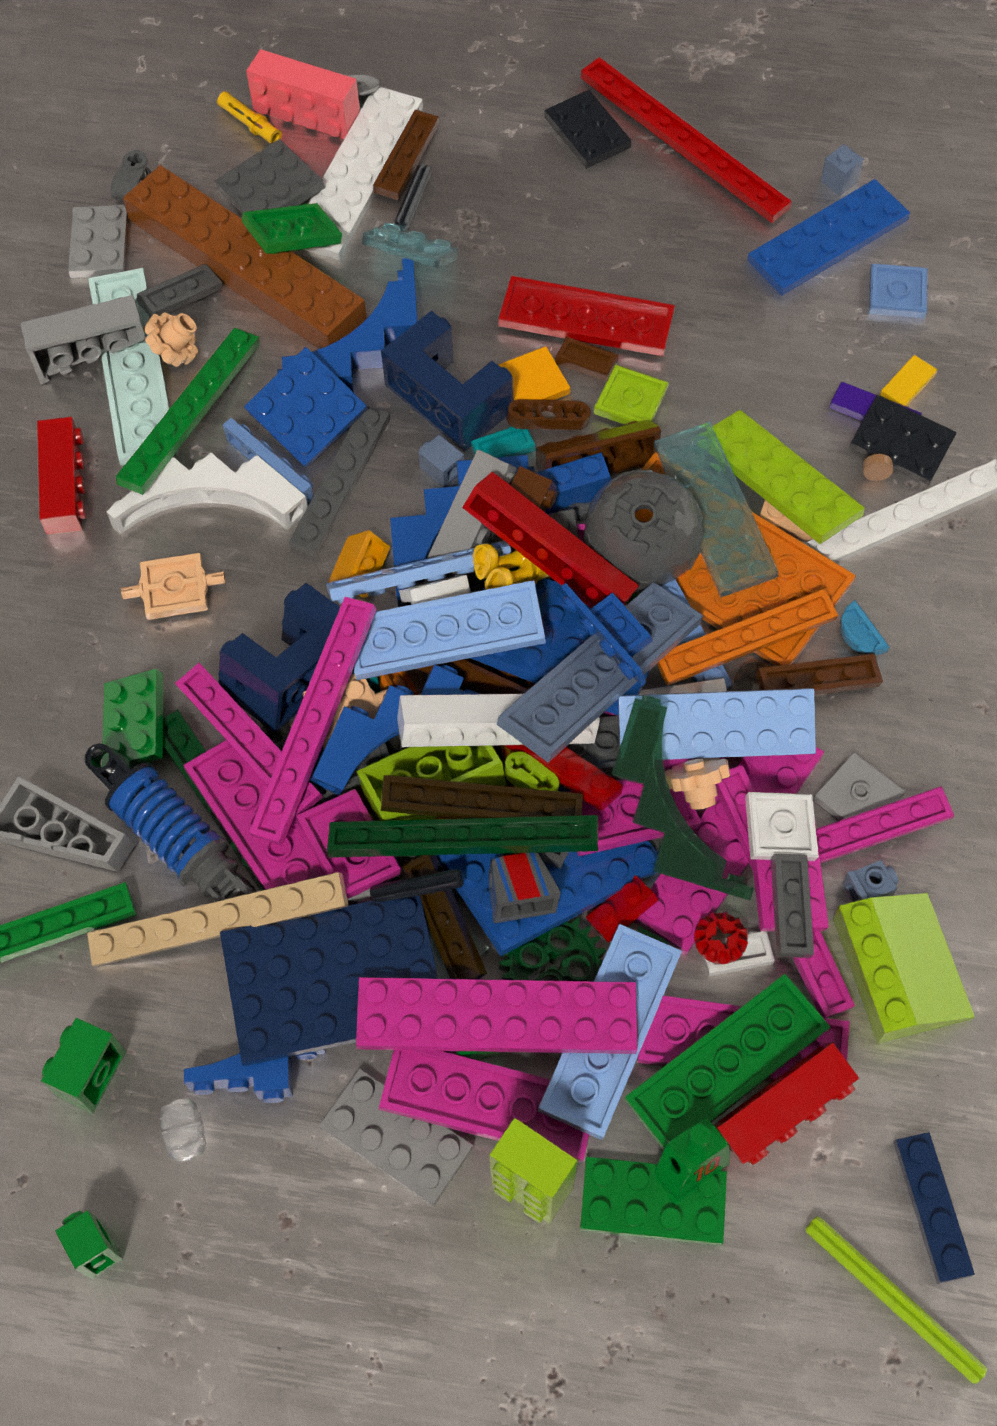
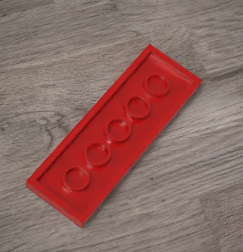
(586, 315)

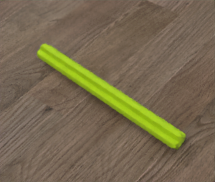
(897, 1300)

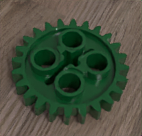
(545, 952)

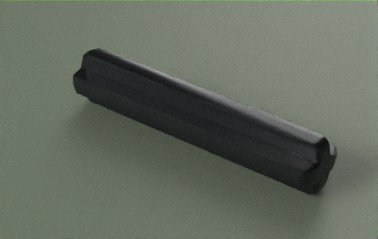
(413, 196)
(417, 886)

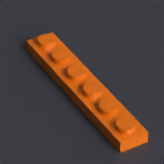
(747, 636)

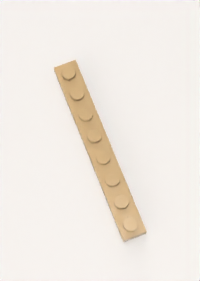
(208, 920)

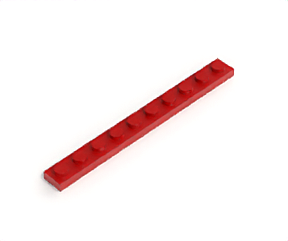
(686, 140)

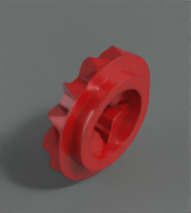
(714, 950)

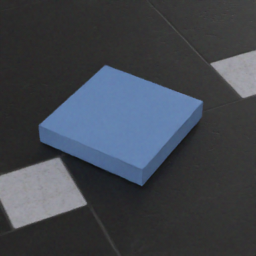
(898, 291)

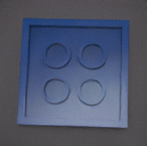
(305, 407)

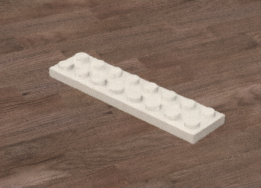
(359, 162)

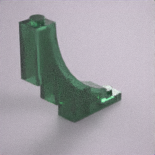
(680, 849)

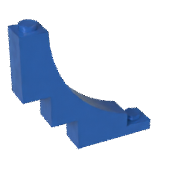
(363, 346)
(416, 534)

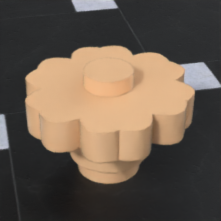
(172, 337)
(698, 780)

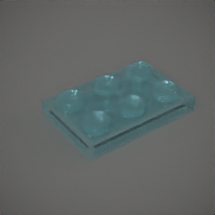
(410, 245)

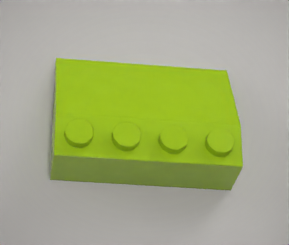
(901, 965)

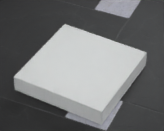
(781, 825)

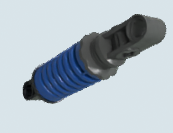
(167, 825)

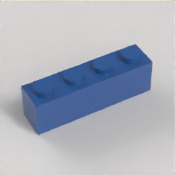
(577, 481)

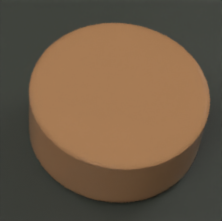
(877, 467)

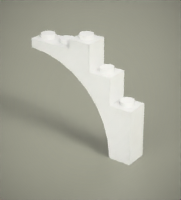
(211, 481)

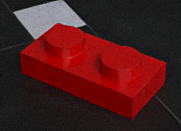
(622, 908)

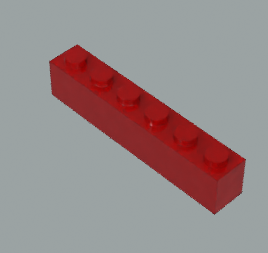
(546, 542)

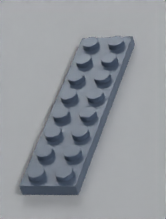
(590, 681)

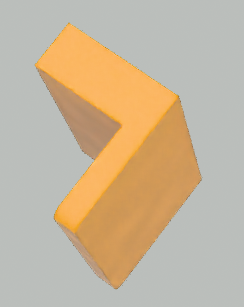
(359, 556)

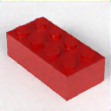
(786, 1102)

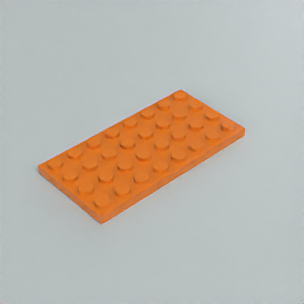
(800, 574)

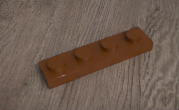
(406, 154)
(823, 675)

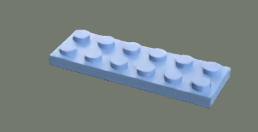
(451, 630)
(733, 723)
(591, 1084)

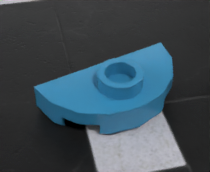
(860, 632)

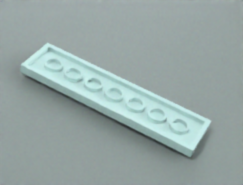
(133, 374)

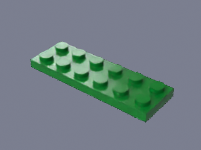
(728, 1061)

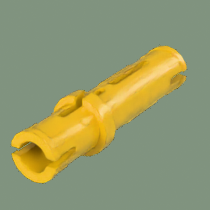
(231, 104)

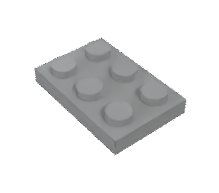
(98, 241)

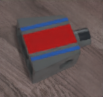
(521, 887)

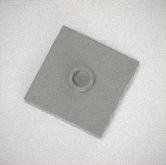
(857, 789)

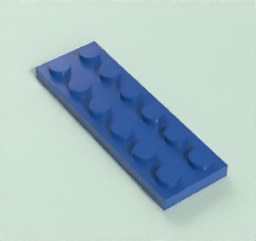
(828, 237)

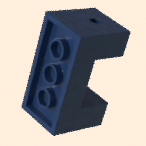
(417, 374)
(271, 685)

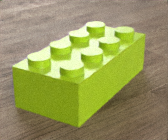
(444, 763)
(532, 1172)

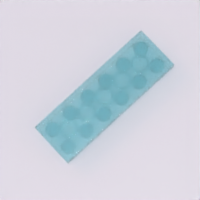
(731, 537)

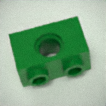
(88, 1244)

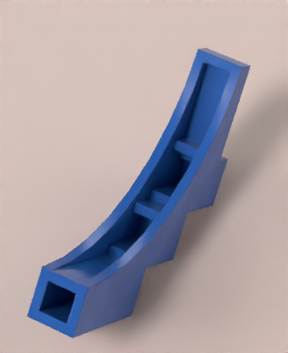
(358, 735)
(270, 1079)

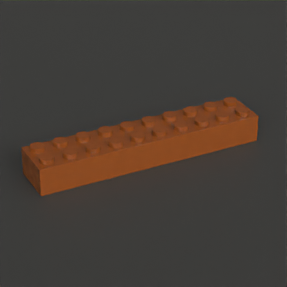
(214, 236)

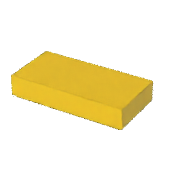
(909, 381)

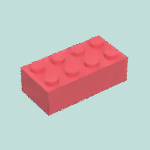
(303, 94)

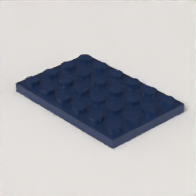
(300, 976)

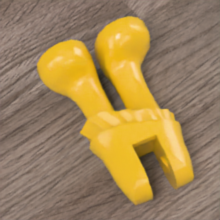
(496, 568)

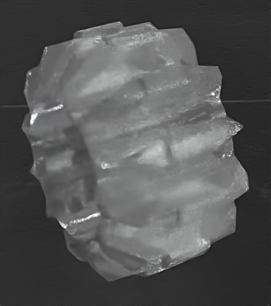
(182, 1130)

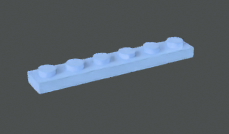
(406, 575)

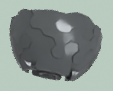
(648, 550)

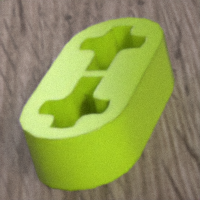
(532, 776)

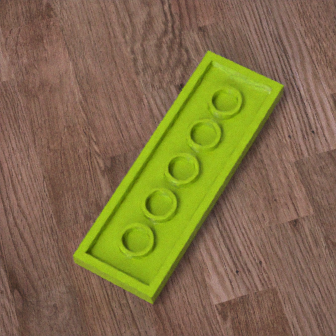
(785, 478)

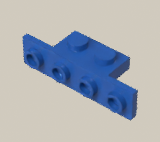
(616, 628)

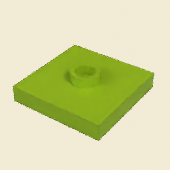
(630, 396)

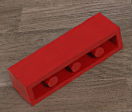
(60, 475)

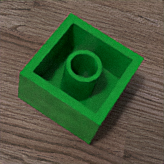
(83, 1065)

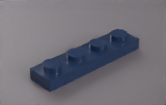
(933, 1208)

